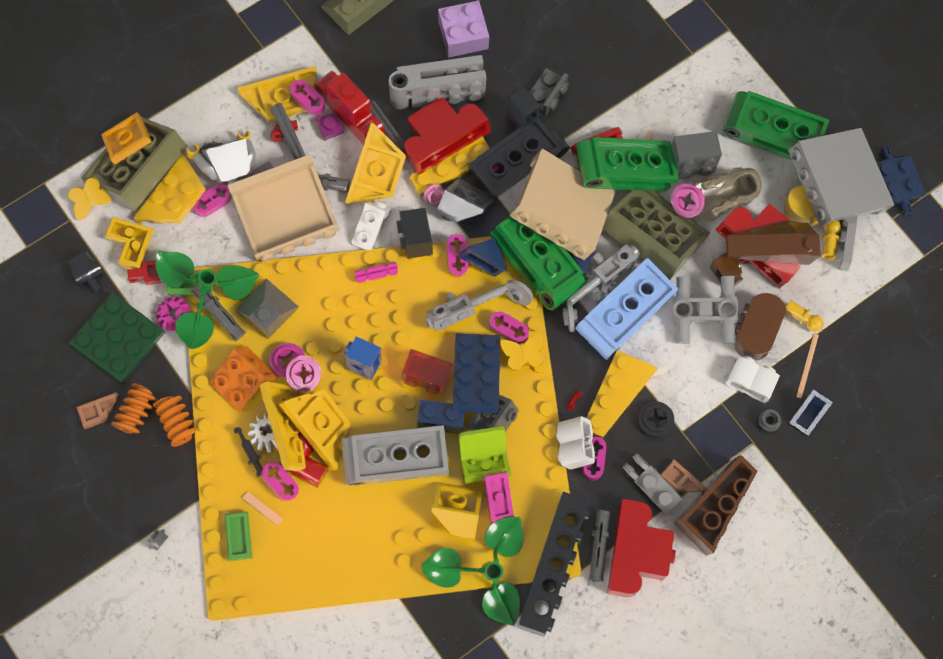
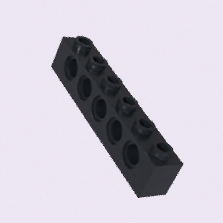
(568, 506)

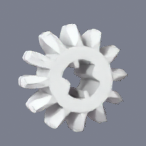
(258, 436)

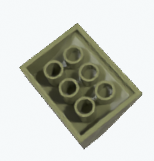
(139, 173)
(655, 230)

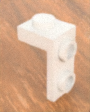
(370, 223)

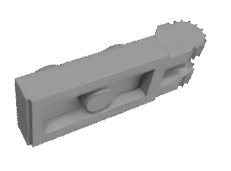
(847, 237)
(654, 485)

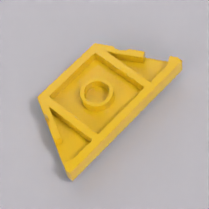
(276, 90)
(376, 169)
(173, 195)
(320, 423)

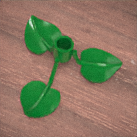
(235, 284)
(498, 604)

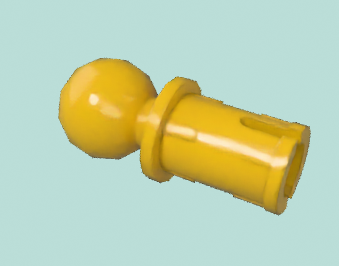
(831, 240)
(813, 322)

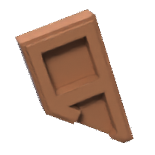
(97, 410)
(681, 479)

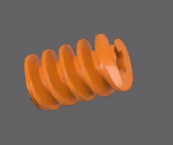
(134, 409)
(174, 420)

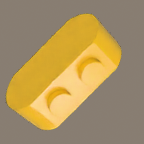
(798, 207)

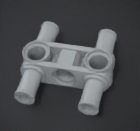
(705, 310)

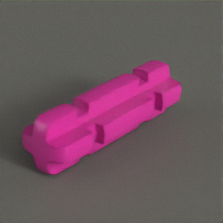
(376, 272)

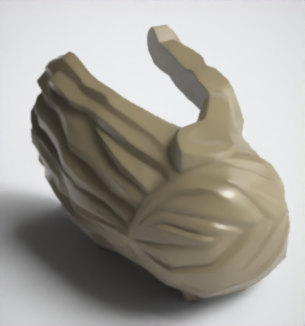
(728, 191)

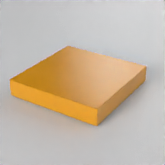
(126, 138)

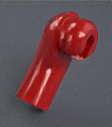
(277, 135)

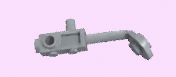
(606, 272)
(460, 308)

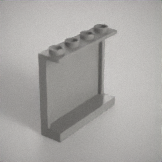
(840, 176)

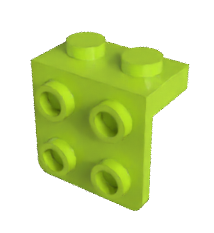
(483, 453)

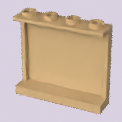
(561, 206)
(284, 208)

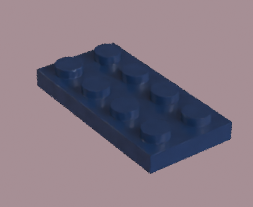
(476, 373)

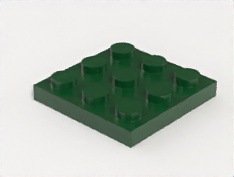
(117, 337)

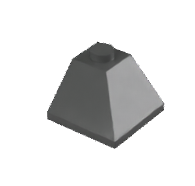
(463, 201)
(267, 308)

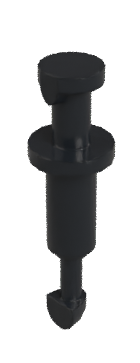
(250, 452)

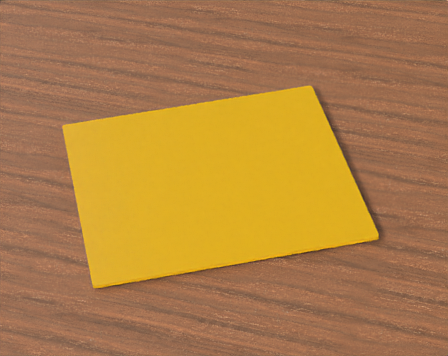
(369, 538)

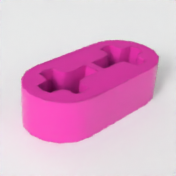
(304, 101)
(212, 200)
(451, 255)
(511, 323)
(600, 461)
(283, 477)

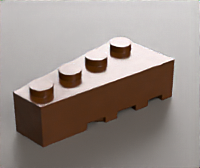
(712, 510)

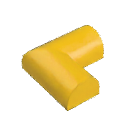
(136, 241)

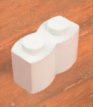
(752, 379)
(575, 442)

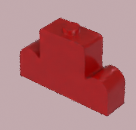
(348, 102)
(442, 133)
(740, 221)
(638, 550)

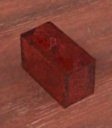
(426, 372)

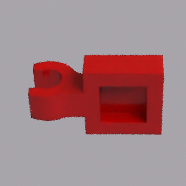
(146, 273)

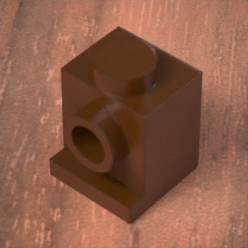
(727, 267)

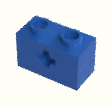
(363, 357)

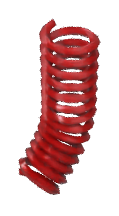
(573, 399)

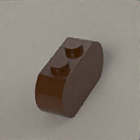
(759, 326)

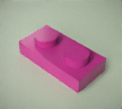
(498, 495)

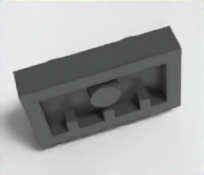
(548, 90)
(505, 416)

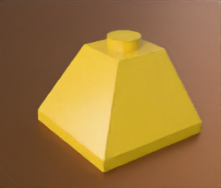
(457, 509)

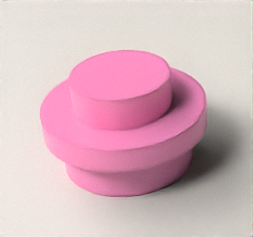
(433, 194)

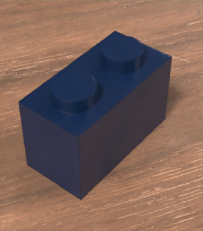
(439, 414)

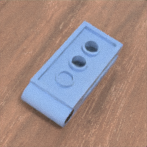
(612, 322)

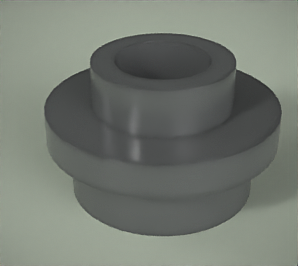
(769, 413)
(157, 539)

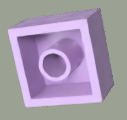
(463, 29)

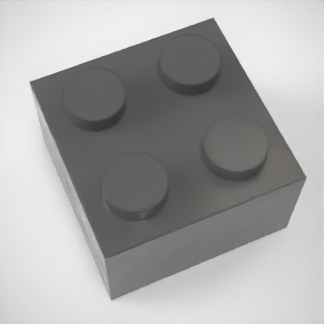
(696, 154)

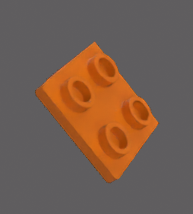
(240, 377)

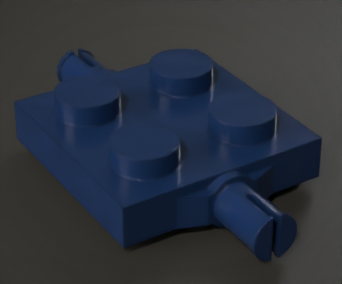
(901, 179)

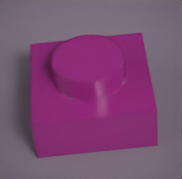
(330, 126)

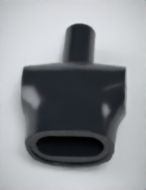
(84, 270)

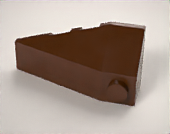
(780, 242)

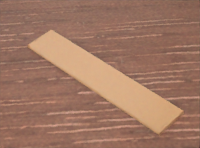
(266, 511)

